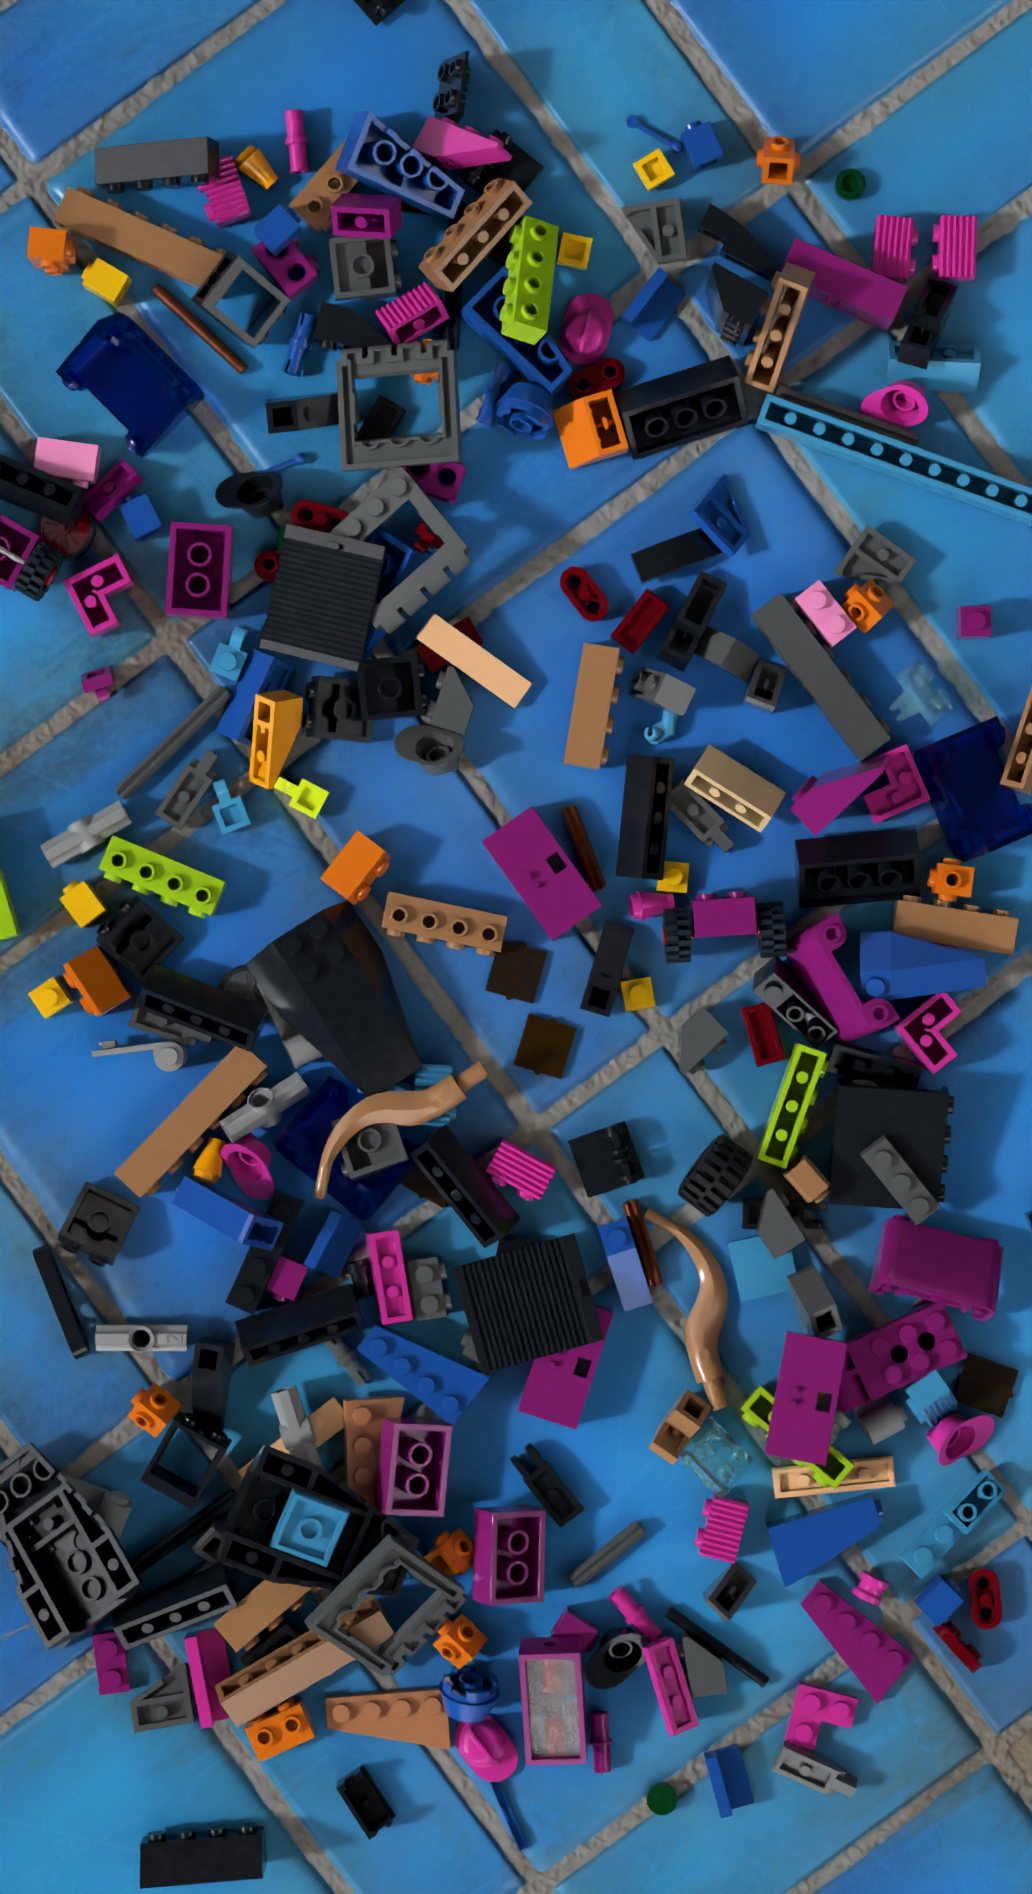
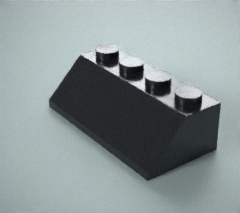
(733, 304)
(681, 407)
(857, 868)
(202, 1856)

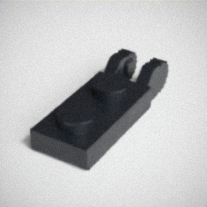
(752, 1207)
(548, 1488)

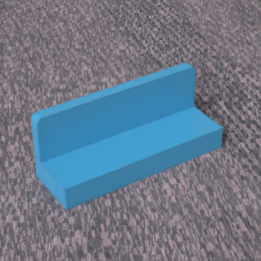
(950, 369)

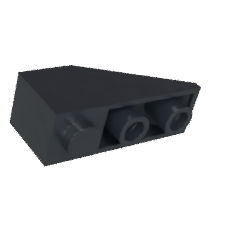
(345, 329)
(302, 412)
(607, 969)
(793, 1002)
(211, 1380)

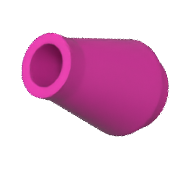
(649, 904)

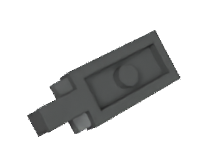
(188, 790)
(699, 817)
(164, 1028)
(813, 1771)

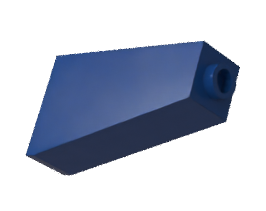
(227, 1214)
(818, 1535)

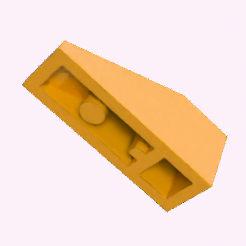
(274, 732)

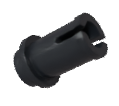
(360, 1279)

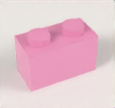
(68, 460)
(824, 614)

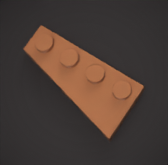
(363, 1439)
(397, 1715)

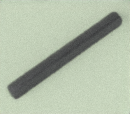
(850, 416)
(172, 742)

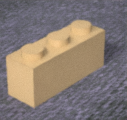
(735, 788)

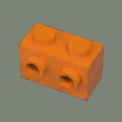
(51, 250)
(356, 868)
(280, 1729)

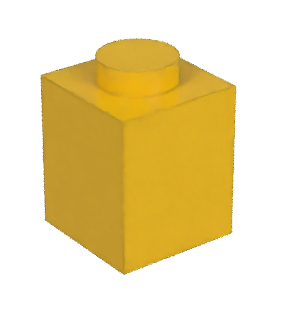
(105, 281)
(82, 903)
(51, 997)

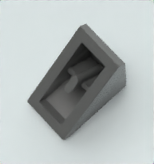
(727, 653)
(765, 686)
(208, 1543)
(729, 1591)

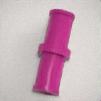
(296, 141)
(634, 1613)

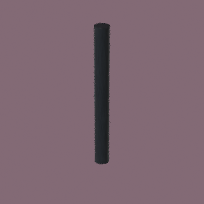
(717, 1646)

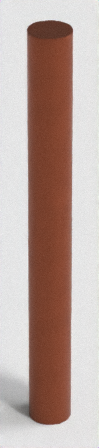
(200, 329)

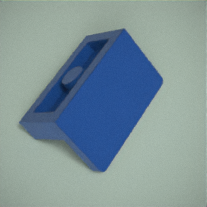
(653, 305)
(334, 1243)
(728, 1779)

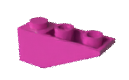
(455, 148)

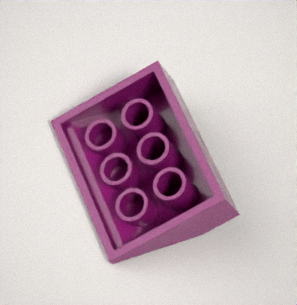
(828, 795)

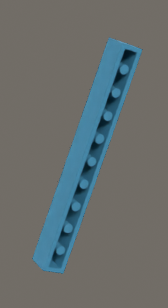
(896, 459)

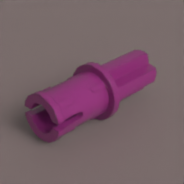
(600, 1741)

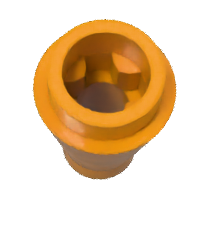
(255, 166)
(210, 1163)

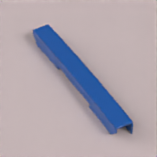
(509, 1816)

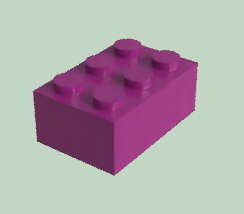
(199, 571)
(413, 1467)
(509, 1555)

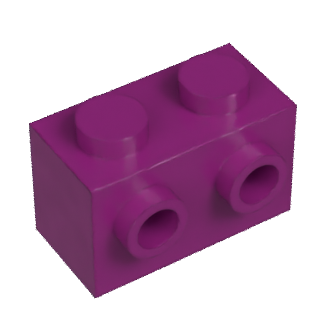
(366, 215)

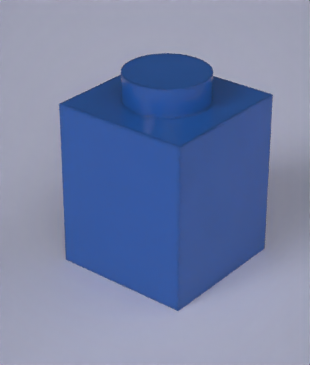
(701, 145)
(278, 229)
(141, 516)
(939, 1599)

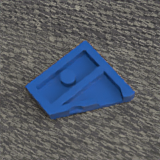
(721, 517)

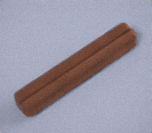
(583, 848)
(642, 1243)

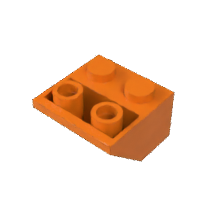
(590, 429)
(96, 981)

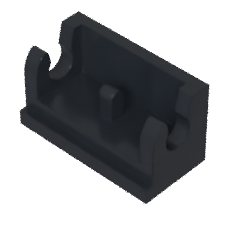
(365, 1801)

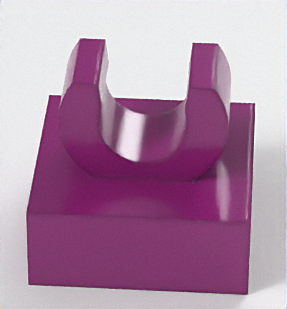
(98, 681)

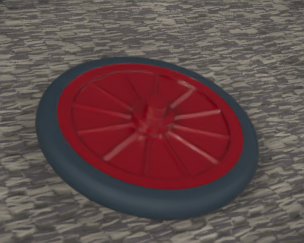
(66, 539)

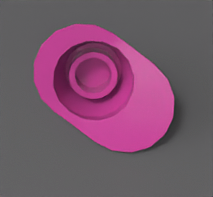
(586, 329)
(898, 404)
(249, 1166)
(959, 1437)
(486, 1749)

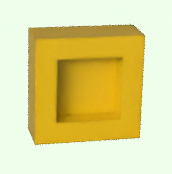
(653, 169)
(574, 251)
(674, 877)
(637, 994)

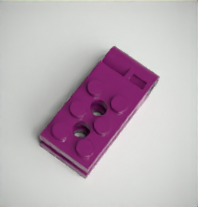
(868, 1360)

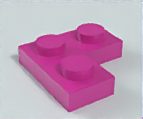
(904, 787)
(813, 1706)

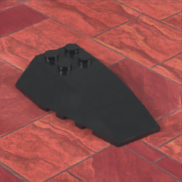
(340, 997)
(260, 1506)
(60, 1550)

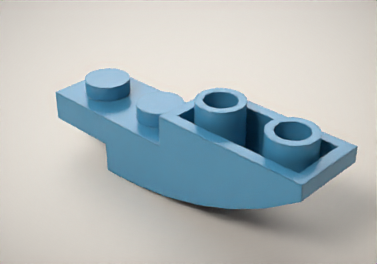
(952, 1522)

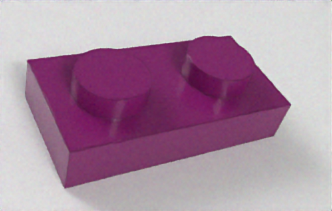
(112, 489)
(111, 1663)

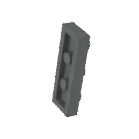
(900, 1180)

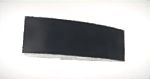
(738, 243)
(927, 324)
(673, 555)
(692, 621)

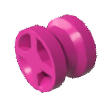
(870, 1588)

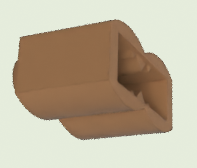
(807, 1179)

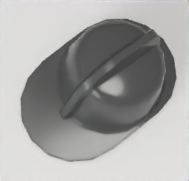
(431, 748)

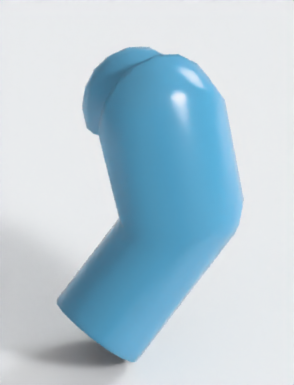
(662, 730)

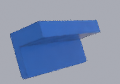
(260, 675)

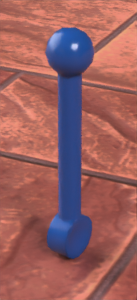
(632, 122)
(300, 459)

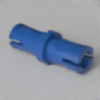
(300, 344)
(496, 389)

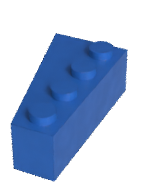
(391, 166)
(537, 363)
(430, 1375)

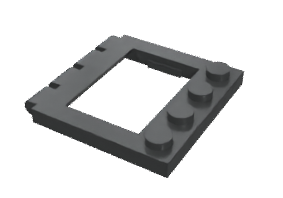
(405, 450)
(432, 573)
(368, 1577)

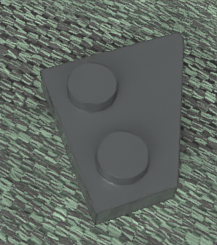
(660, 229)
(875, 558)
(164, 1703)

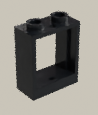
(219, 282)
(172, 1484)

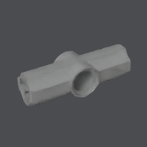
(86, 834)
(264, 1107)
(122, 1337)
(294, 1425)

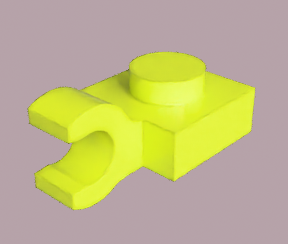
(305, 797)

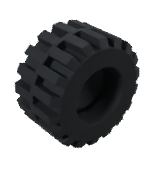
(715, 1175)

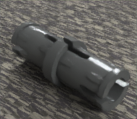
(349, 1360)

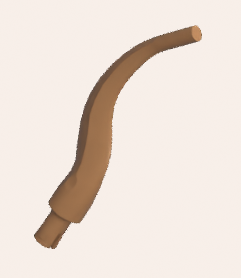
(397, 1108)
(706, 1314)

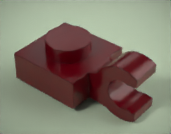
(427, 538)

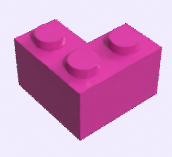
(91, 593)
(921, 1030)

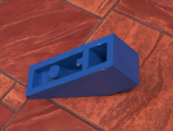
(624, 1263)

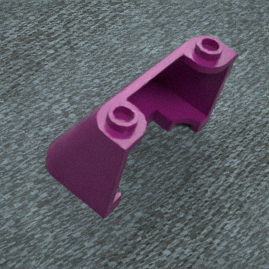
(816, 966)
(938, 1267)

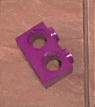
(280, 267)
(433, 488)

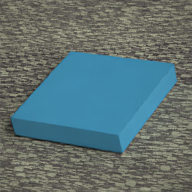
(757, 1271)
(309, 1527)

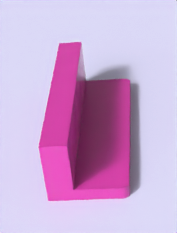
(388, 1276)
(208, 1667)
(670, 1685)

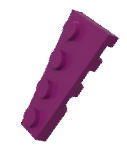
(861, 1643)

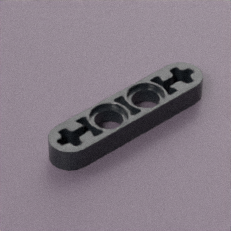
(61, 1302)

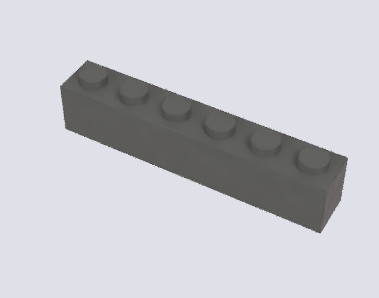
(820, 677)

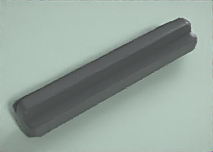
(606, 1554)

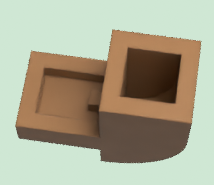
(679, 1426)

